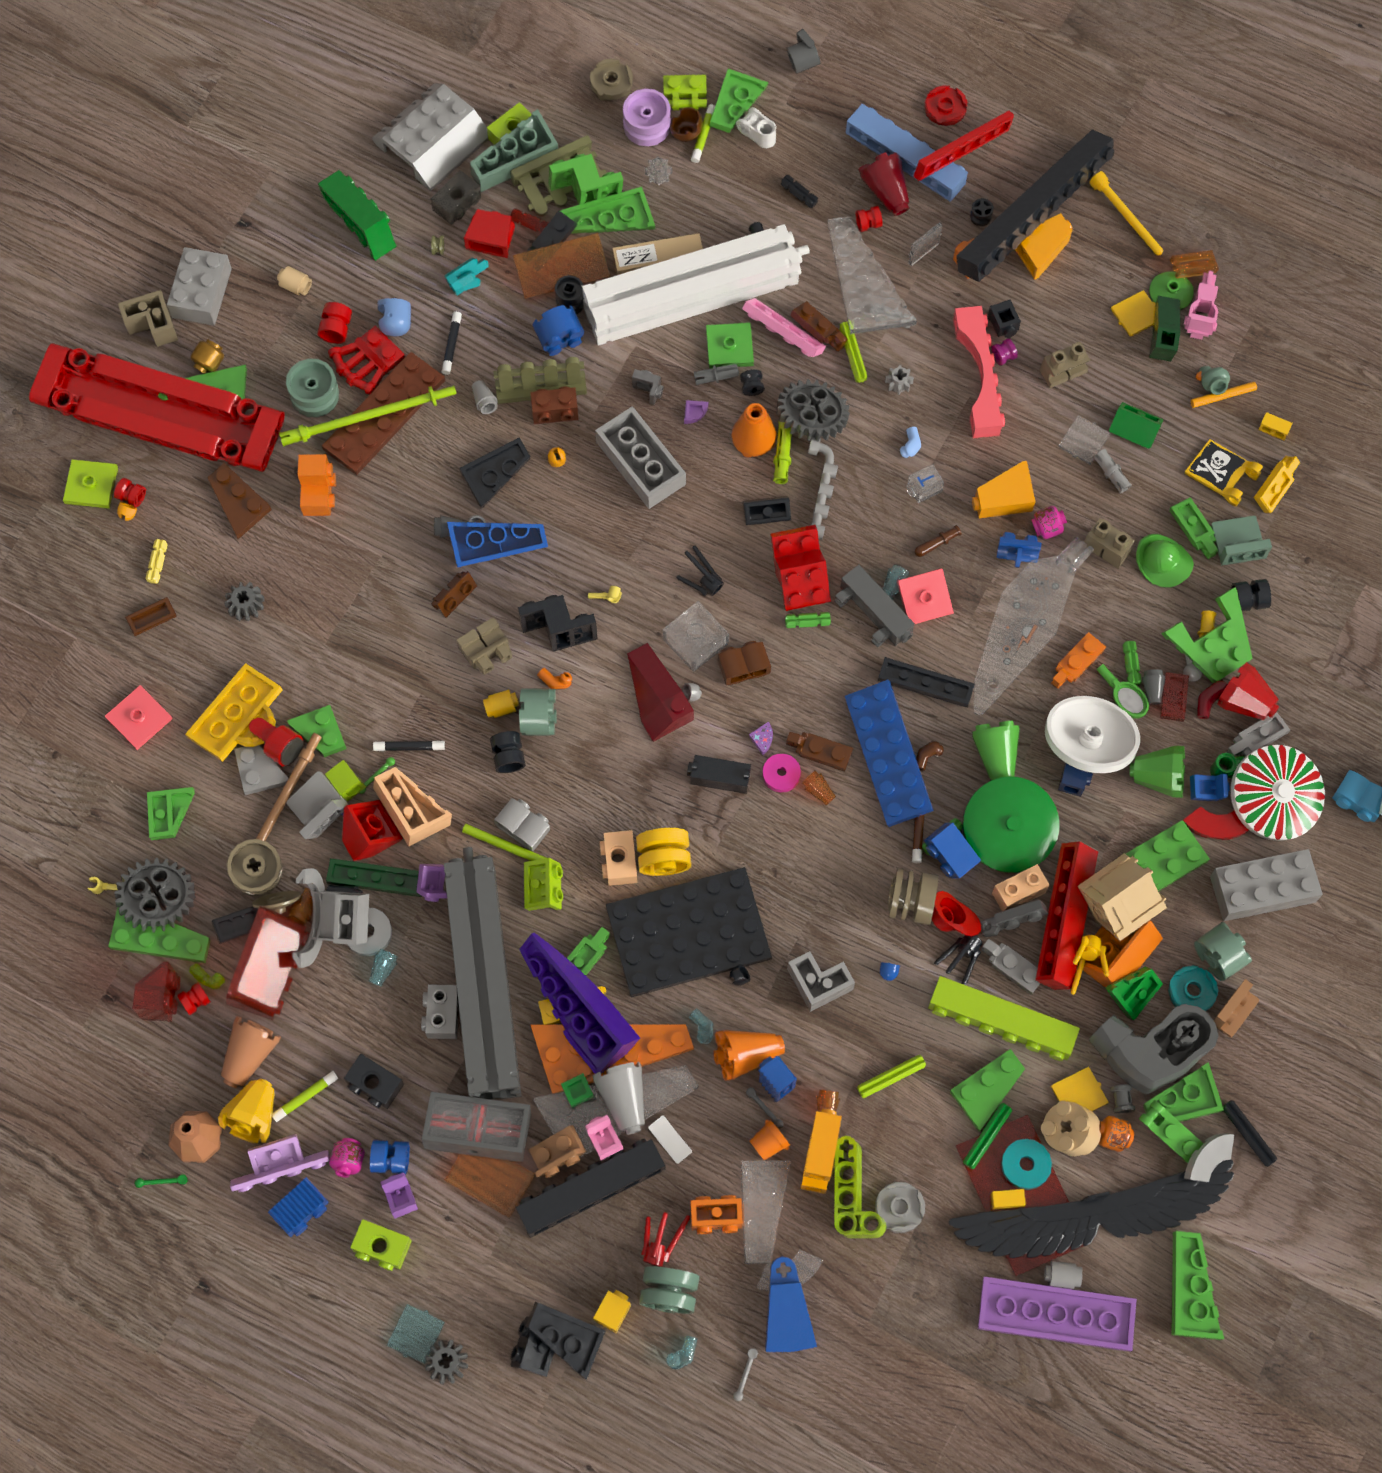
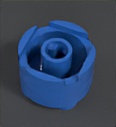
(558, 329)

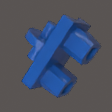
(1018, 550)

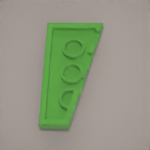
(613, 213)
(228, 379)

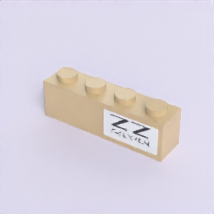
(644, 254)

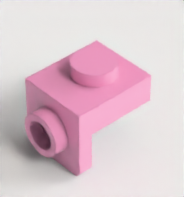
(603, 1137)

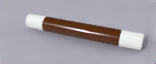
(918, 839)

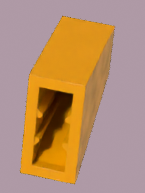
(1044, 244)
(1006, 493)

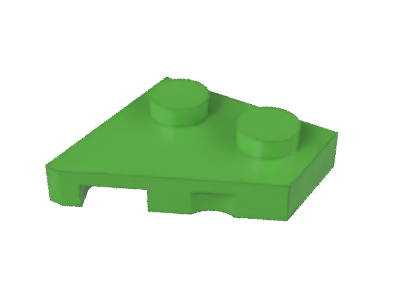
(322, 723)
(167, 811)

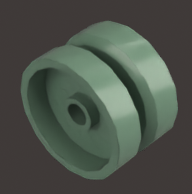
(312, 387)
(669, 1289)

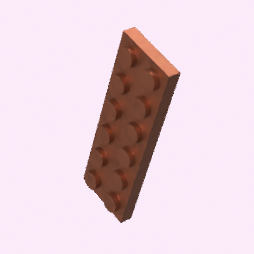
(360, 442)

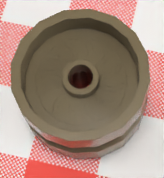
(254, 853)

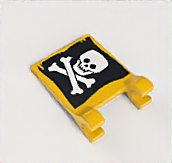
(1221, 470)

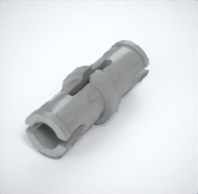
(1112, 471)

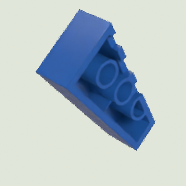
(490, 541)

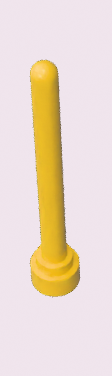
(1100, 183)

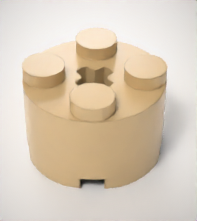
(1067, 1117)

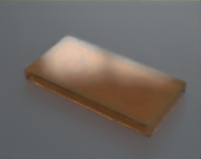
(542, 267)

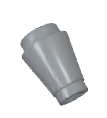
(484, 398)

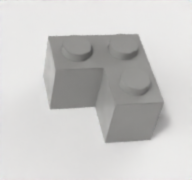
(817, 986)

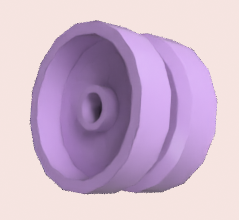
(646, 117)

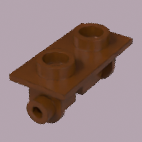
(459, 587)

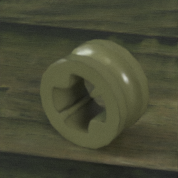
(437, 245)

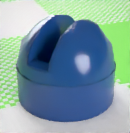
(889, 971)

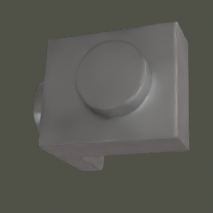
(648, 382)

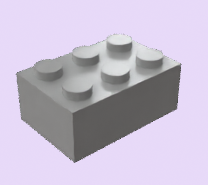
(199, 286)

